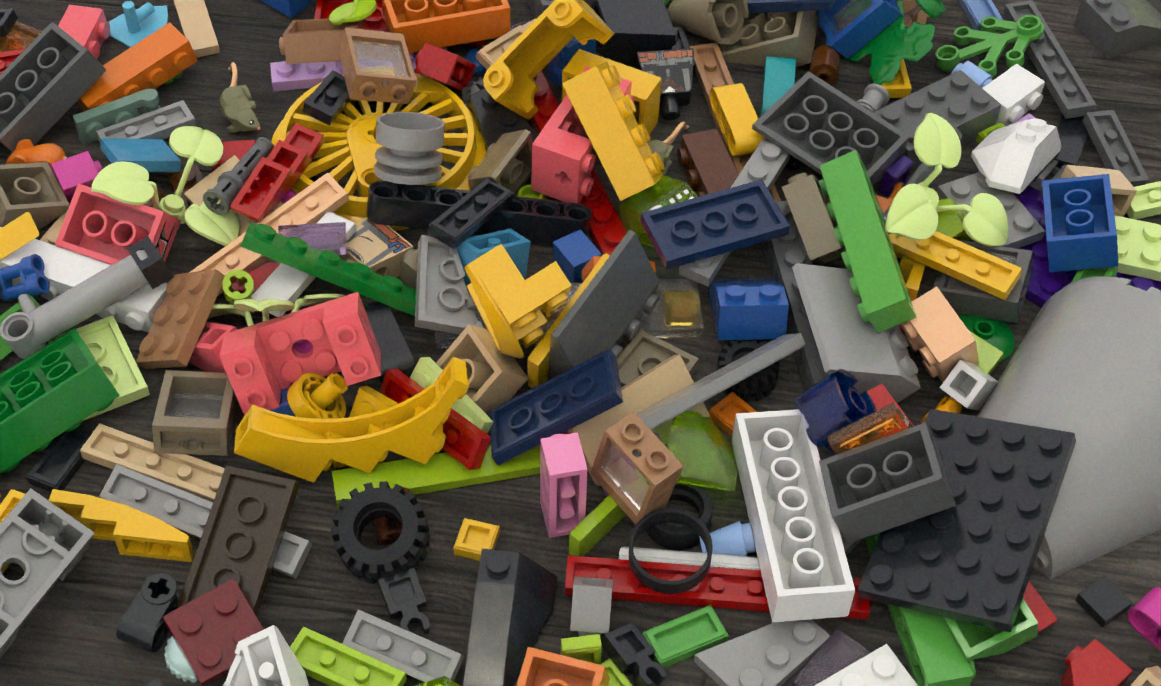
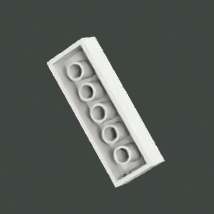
(791, 517)

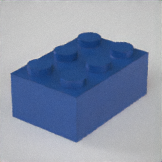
(1080, 223)

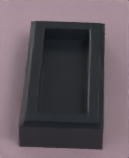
(59, 461)

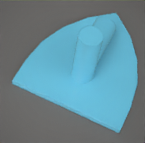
(137, 23)

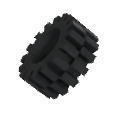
(755, 384)

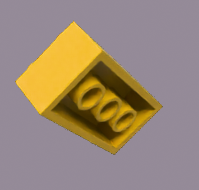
(614, 130)

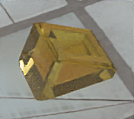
(681, 308)

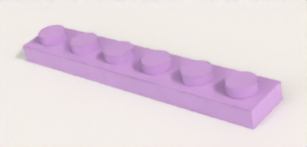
(308, 75)

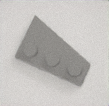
(441, 289)
(763, 655)

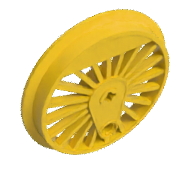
(353, 143)

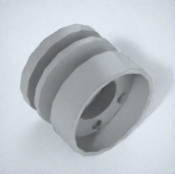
(409, 148)

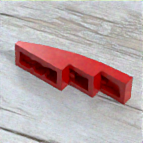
(278, 173)

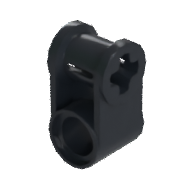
(143, 620)

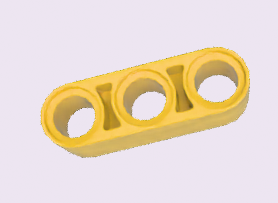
(735, 118)

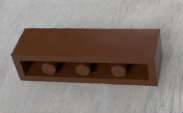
(706, 162)

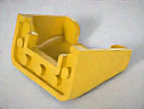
(512, 74)

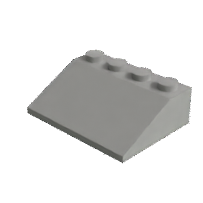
(848, 341)

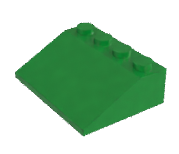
(49, 396)

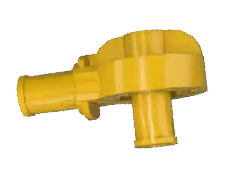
(325, 394)

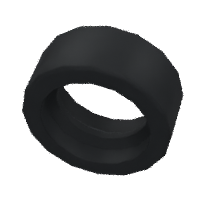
(684, 537)

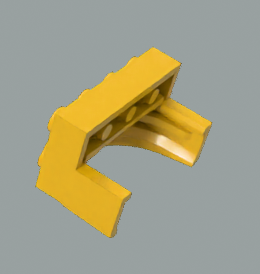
(515, 307)

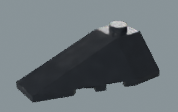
(508, 613)

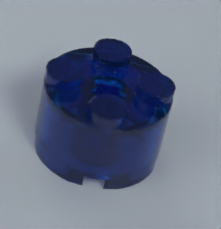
(832, 406)

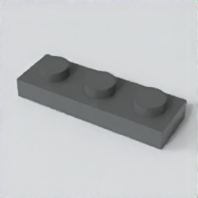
(1114, 145)

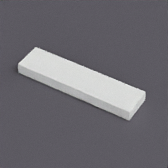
(289, 283)

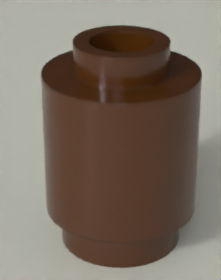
(825, 64)

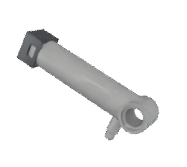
(36, 326)

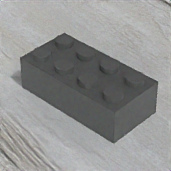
(44, 85)
(952, 98)

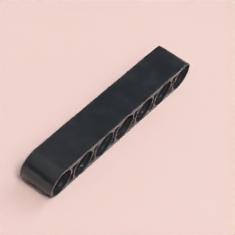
(420, 205)

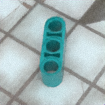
(777, 80)

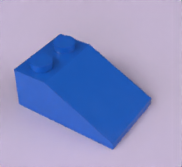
(748, 308)

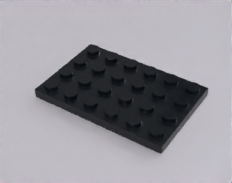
(979, 554)

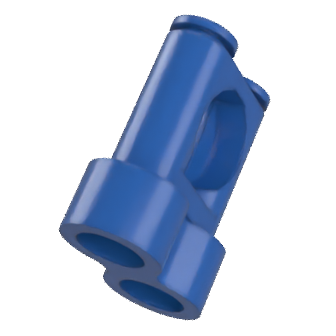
(32, 277)

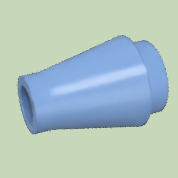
(732, 540)

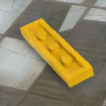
(961, 262)

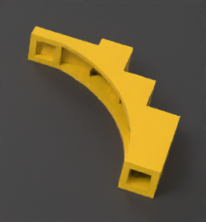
(310, 445)

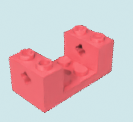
(563, 155)
(263, 358)

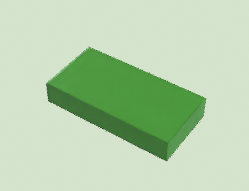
(686, 636)

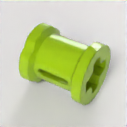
(240, 277)

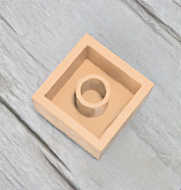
(939, 335)

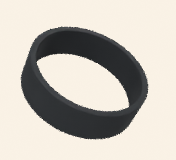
(678, 516)

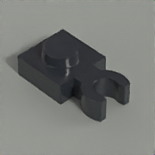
(404, 597)
(633, 652)

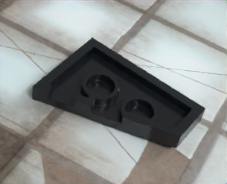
(495, 119)

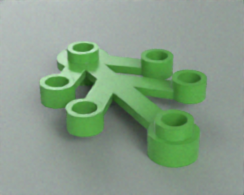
(1024, 31)

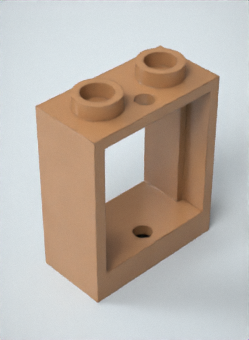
(313, 40)

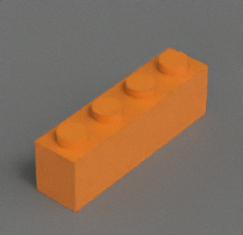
(141, 67)

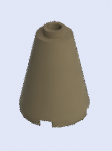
(711, 19)

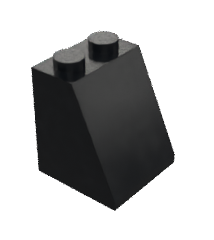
(636, 28)

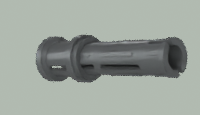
(231, 181)

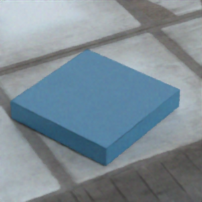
(148, 153)

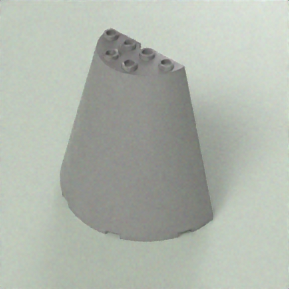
(1095, 373)

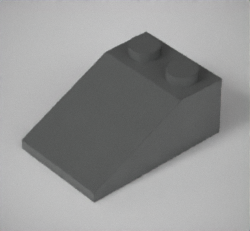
(1119, 25)

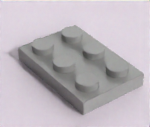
(1022, 226)

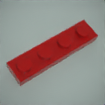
(463, 438)

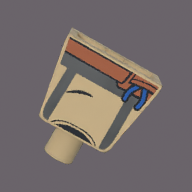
(377, 248)

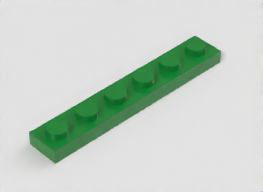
(329, 267)

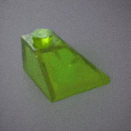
(703, 452)

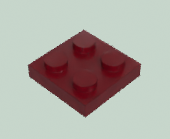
(211, 629)

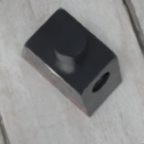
(676, 72)

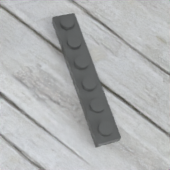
(1054, 65)

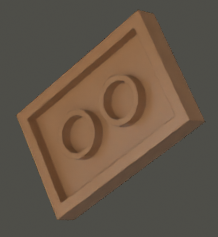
(180, 319)

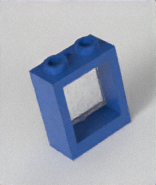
(856, 23)

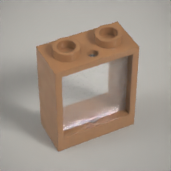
(376, 66)
(635, 468)

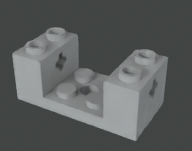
(46, 547)

